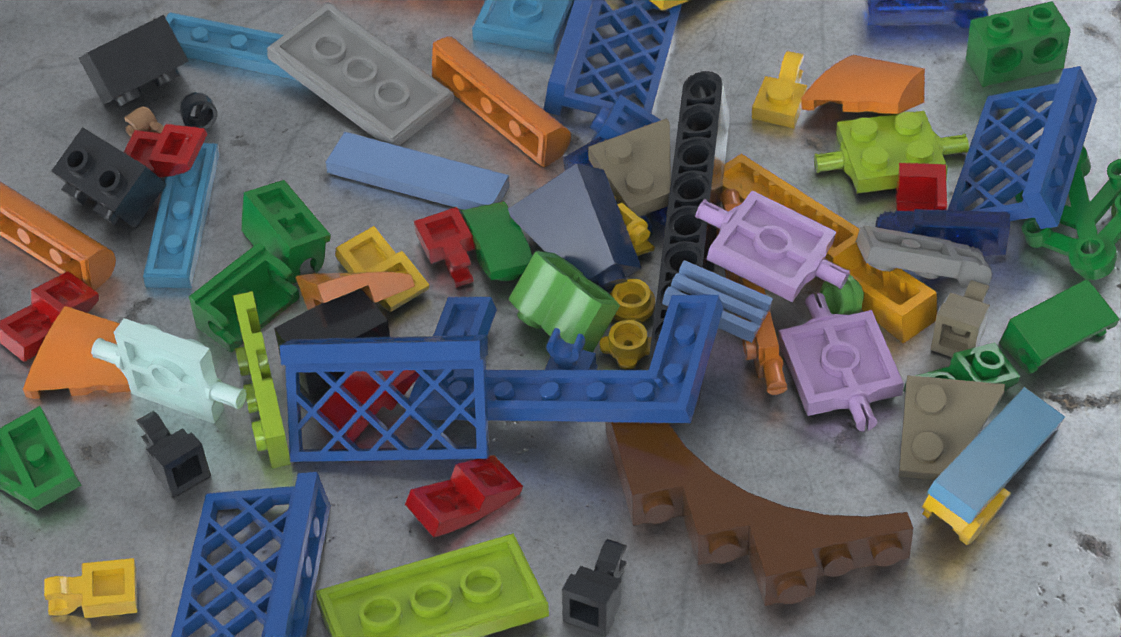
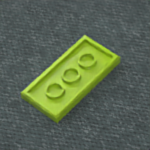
(441, 596)

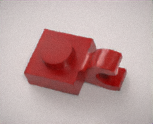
(448, 239)

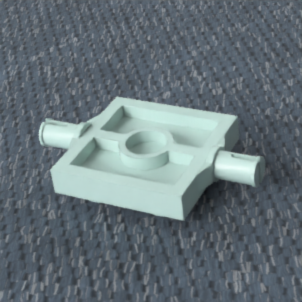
(169, 370)

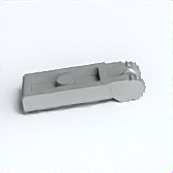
(922, 255)

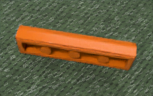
(499, 102)
(53, 239)

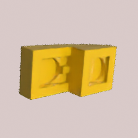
(373, 254)

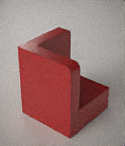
(921, 187)

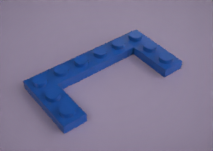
(654, 395)

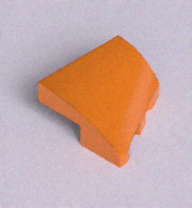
(868, 86)
(323, 287)
(67, 359)

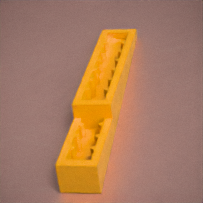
(895, 297)

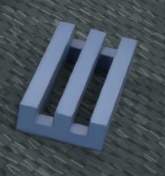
(733, 296)

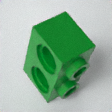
(1017, 44)

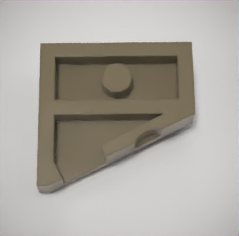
(637, 166)
(942, 421)

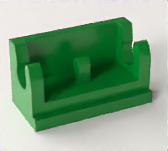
(284, 226)
(253, 271)
(1057, 325)

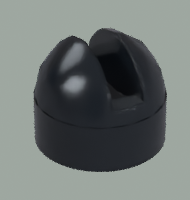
(204, 114)

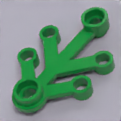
(1093, 253)

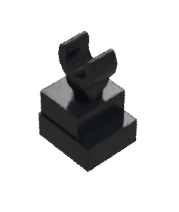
(175, 457)
(594, 595)

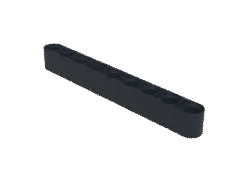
(695, 177)

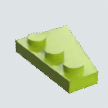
(261, 392)

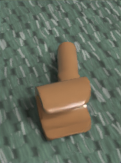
(142, 120)

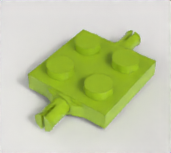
(878, 144)

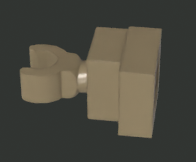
(961, 320)

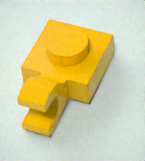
(780, 98)
(102, 590)

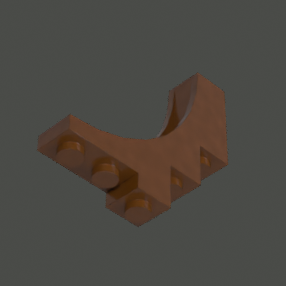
(726, 522)

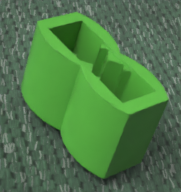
(561, 297)

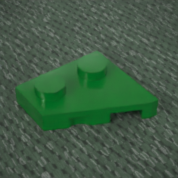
(34, 461)

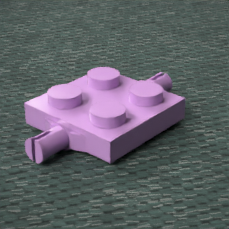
(771, 245)
(840, 362)

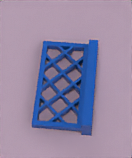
(576, 47)
(1054, 152)
(377, 355)
(294, 564)

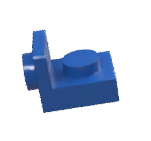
(620, 119)

